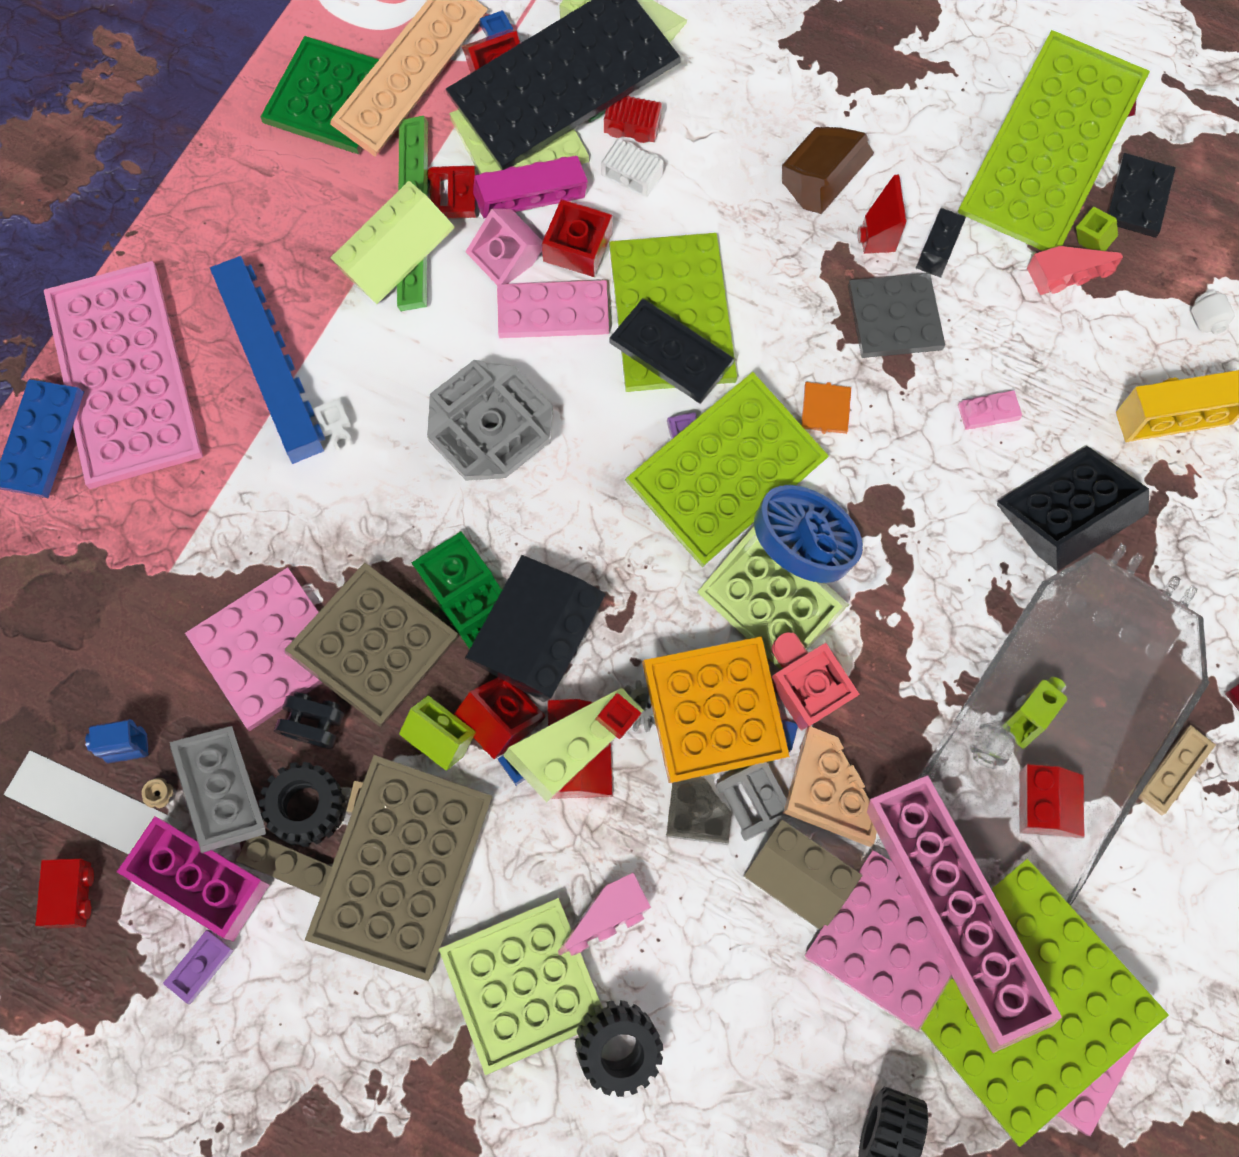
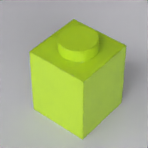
(1097, 230)

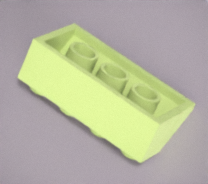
(392, 242)

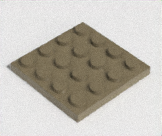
(371, 644)

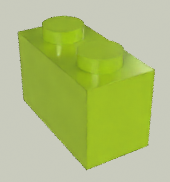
(437, 733)

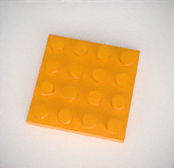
(715, 709)

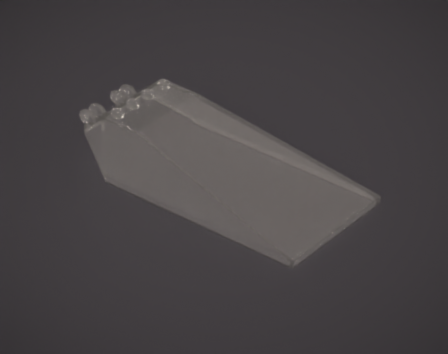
(1130, 681)

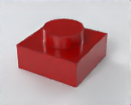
(618, 716)

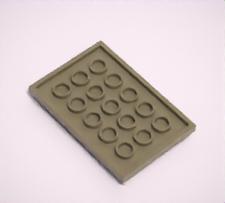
(399, 868)

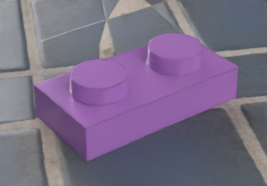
(198, 967)

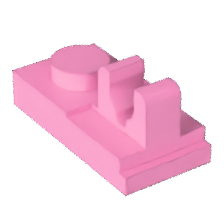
(990, 410)

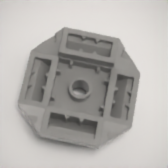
(481, 396)

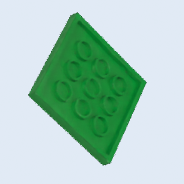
(314, 91)

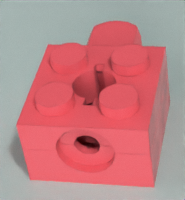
(809, 682)

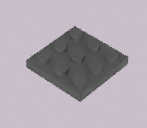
(896, 315)

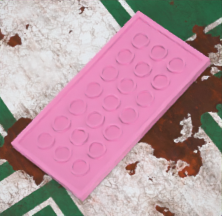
(123, 355)

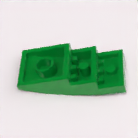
(459, 584)

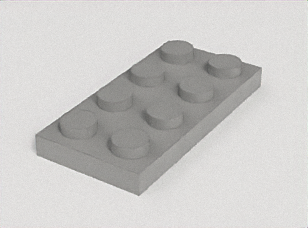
(217, 789)

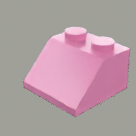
(504, 246)

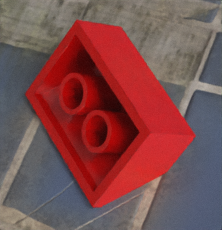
(596, 776)

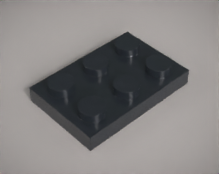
(1140, 194)

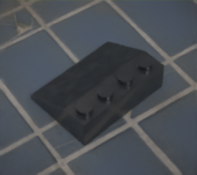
(1075, 507)
(535, 627)

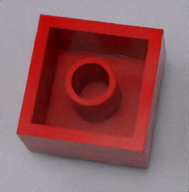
(577, 238)

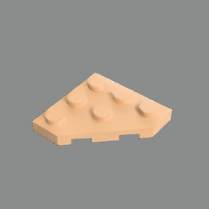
(829, 790)

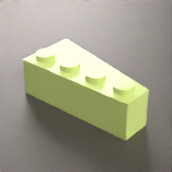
(564, 748)

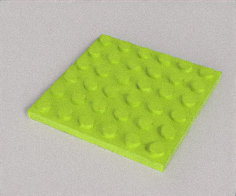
(1099, 1004)

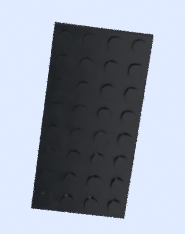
(561, 77)

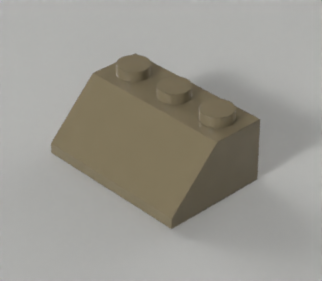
(802, 875)

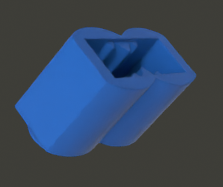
(117, 741)

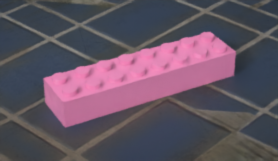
(962, 915)

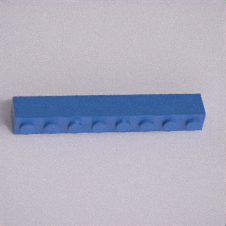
(267, 360)

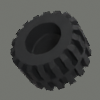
(284, 787)
(625, 1073)
(894, 1126)

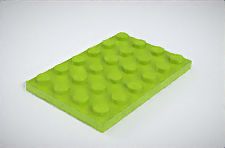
(682, 280)
(723, 466)

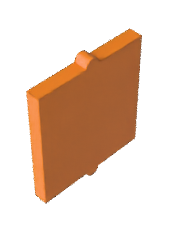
(826, 407)

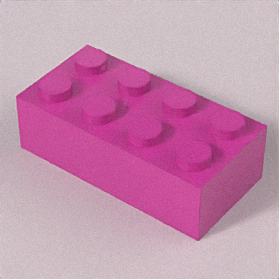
(191, 881)

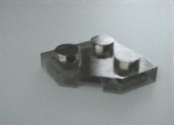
(697, 813)

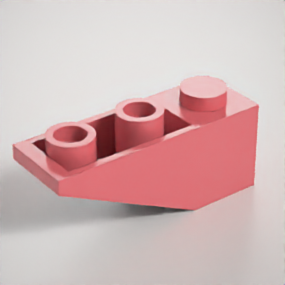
(1066, 266)

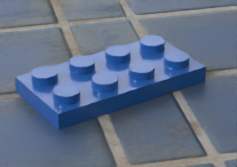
(38, 438)

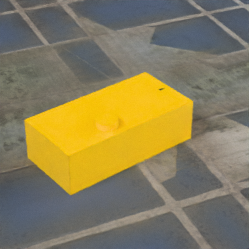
(1180, 406)

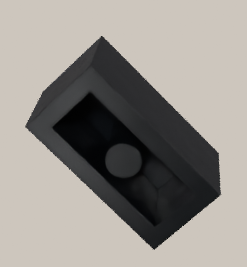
(940, 242)

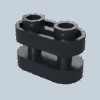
(301, 706)

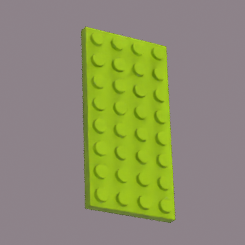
(1053, 142)

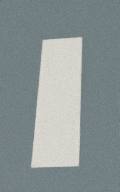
(82, 802)

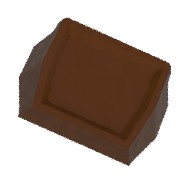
(824, 165)

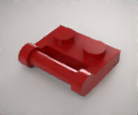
(460, 190)

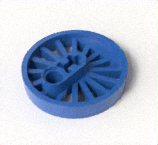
(818, 528)

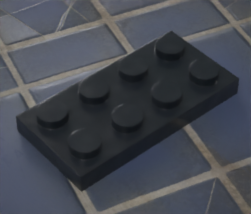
(671, 350)

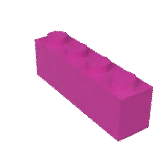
(530, 185)

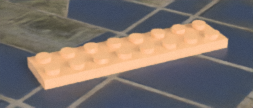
(406, 71)

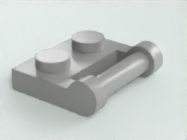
(764, 795)

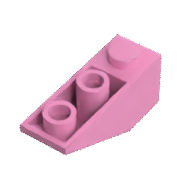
(612, 907)

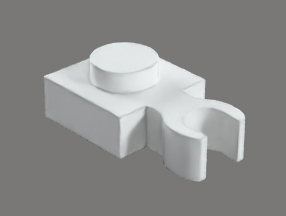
(333, 421)

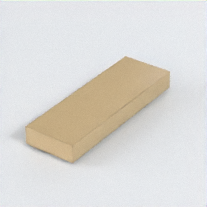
(1176, 770)

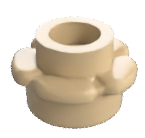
(151, 787)

